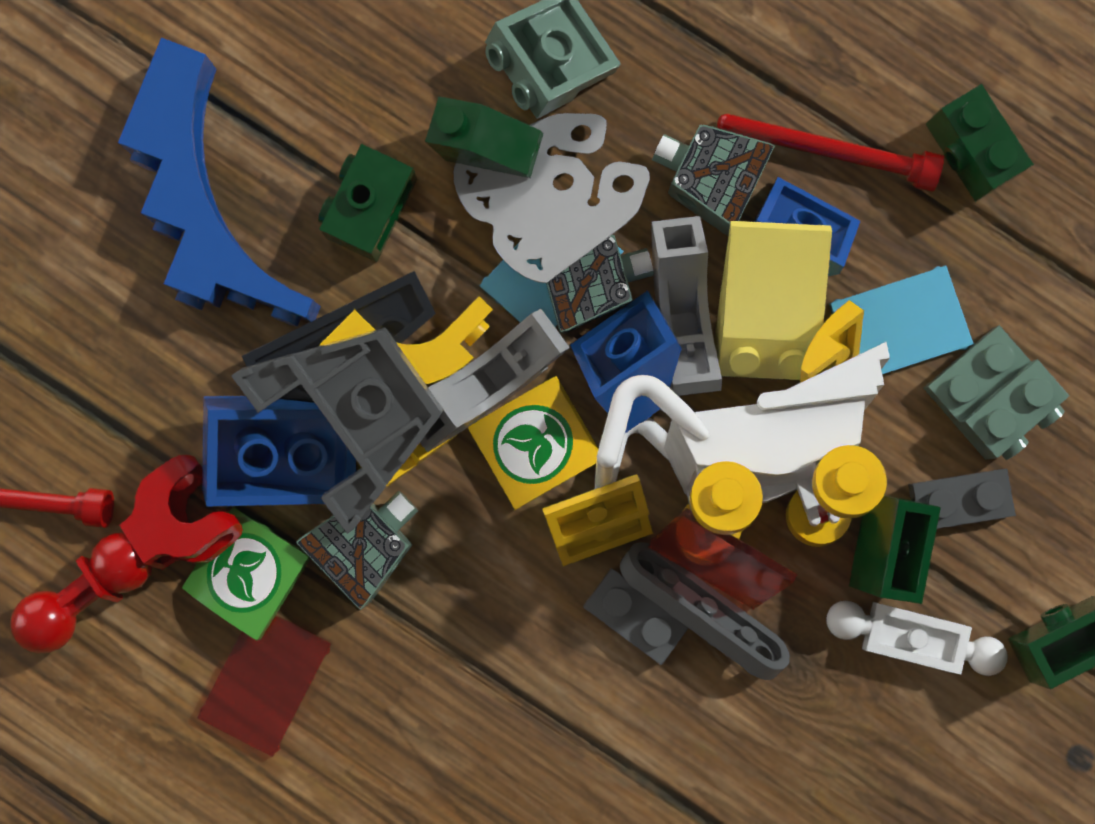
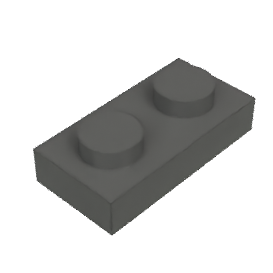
(967, 497)
(635, 617)

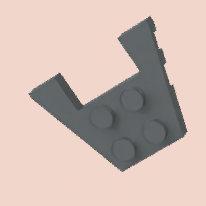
(368, 399)

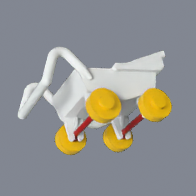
(765, 450)

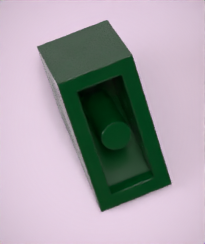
(483, 137)

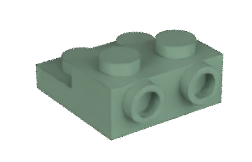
(549, 54)
(997, 395)

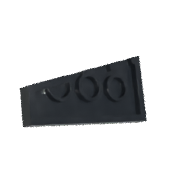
(396, 306)

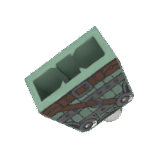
(714, 172)
(596, 284)
(366, 555)

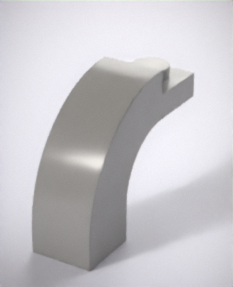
(682, 297)
(494, 376)

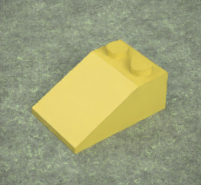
(771, 298)

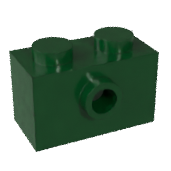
(978, 143)
(367, 202)
(895, 549)
(1058, 645)

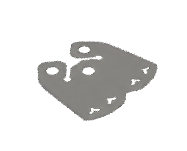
(551, 221)

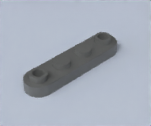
(705, 611)

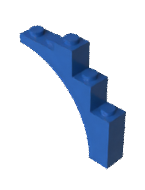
(169, 133)

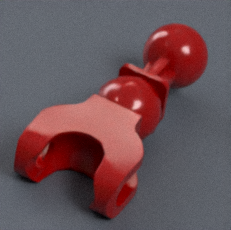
(122, 562)

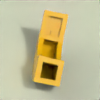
(434, 358)

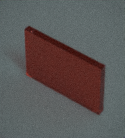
(722, 560)
(265, 684)

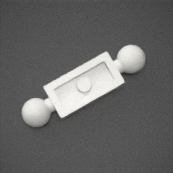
(917, 638)

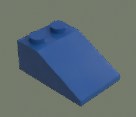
(269, 456)

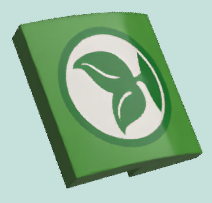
(249, 577)

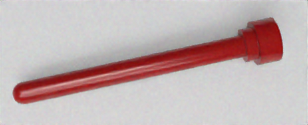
(920, 169)
(91, 507)

